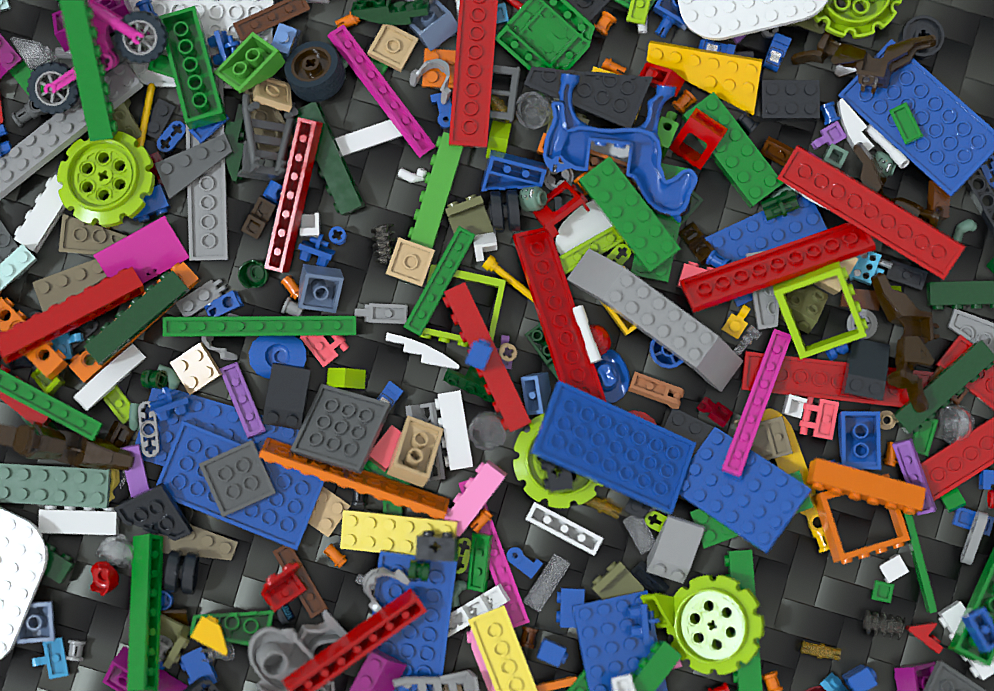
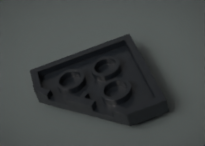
(155, 513)

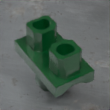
(780, 204)

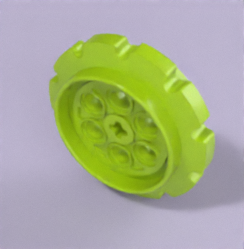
(859, 24)
(90, 206)
(529, 469)
(723, 593)

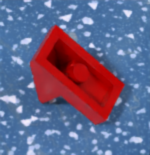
(922, 632)

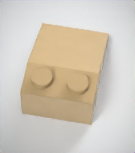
(415, 451)

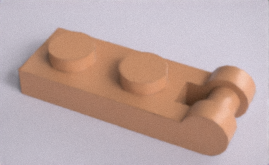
(656, 390)

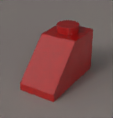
(662, 76)

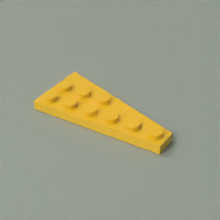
(728, 75)

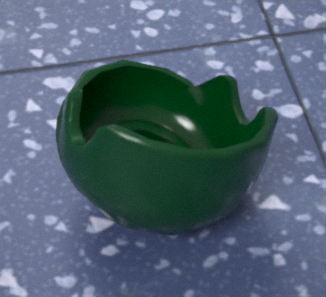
(253, 274)

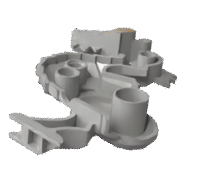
(280, 652)

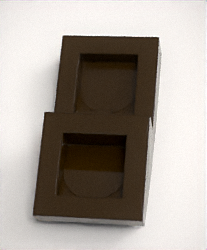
(259, 217)
(696, 242)

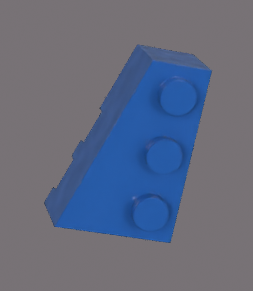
(511, 171)

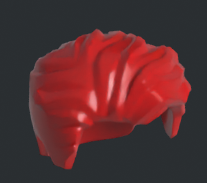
(601, 338)
(104, 578)

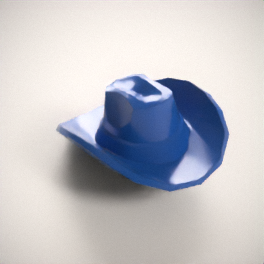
(276, 349)
(613, 376)

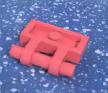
(322, 349)
(824, 421)

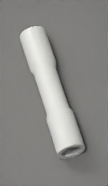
(895, 154)
(591, 346)

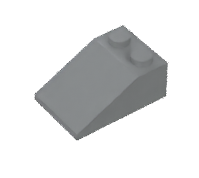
(674, 549)

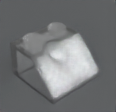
(33, 52)

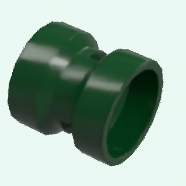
(154, 379)
(419, 570)

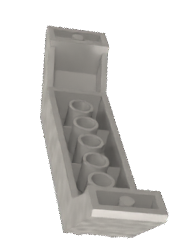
(656, 317)

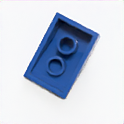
(860, 439)

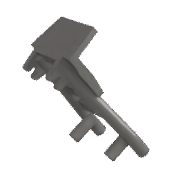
(251, 155)

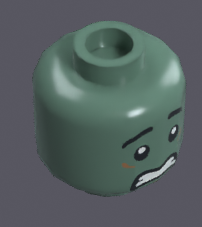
(885, 162)
(532, 199)

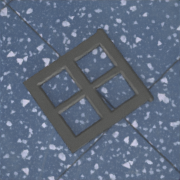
(515, 72)

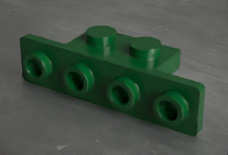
(470, 382)

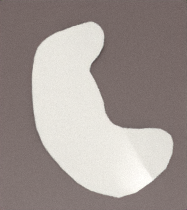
(576, 231)

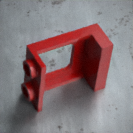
(705, 129)
(548, 218)

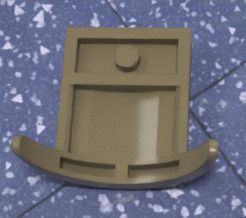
(771, 439)

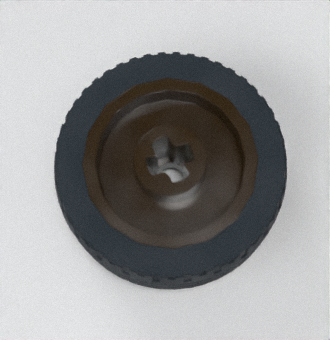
(314, 71)

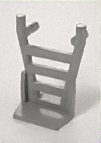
(464, 677)

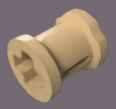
(513, 353)

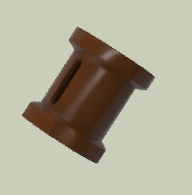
(528, 637)

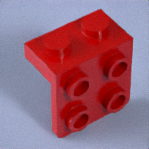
(283, 587)

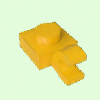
(735, 324)

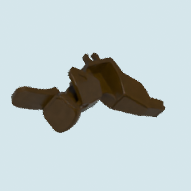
(853, 59)
(874, 178)
(911, 347)
(65, 447)

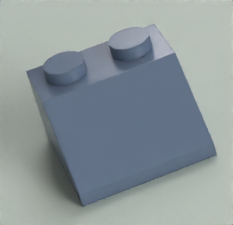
(435, 27)
(320, 288)
(38, 623)

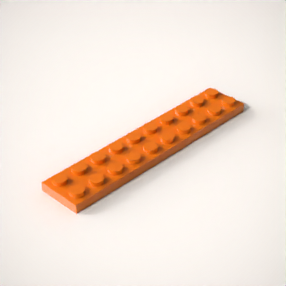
(366, 482)

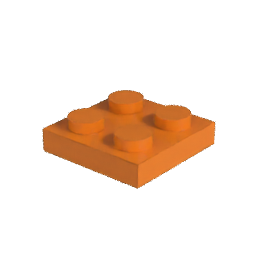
(434, 77)

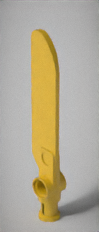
(793, 463)

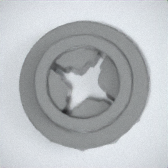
(549, 180)
(870, 317)

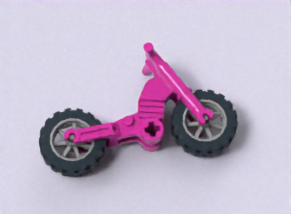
(102, 20)

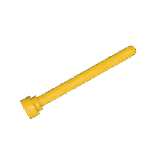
(146, 113)
(492, 265)

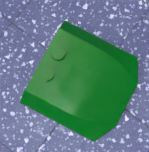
(546, 34)

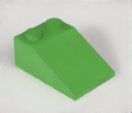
(250, 64)

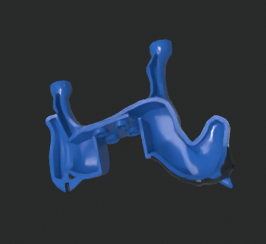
(572, 139)

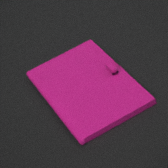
(146, 250)

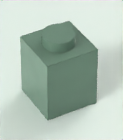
(835, 155)

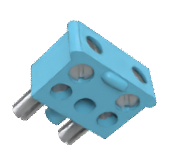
(863, 261)

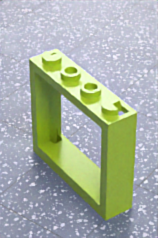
(474, 278)
(807, 279)

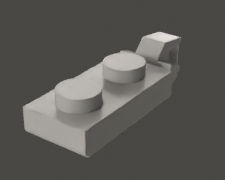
(383, 313)

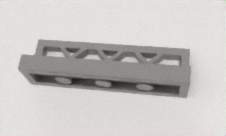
(418, 412)

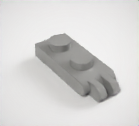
(200, 297)

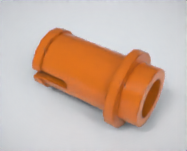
(347, 21)
(611, 66)
(291, 286)
(890, 458)
(481, 520)
(335, 556)

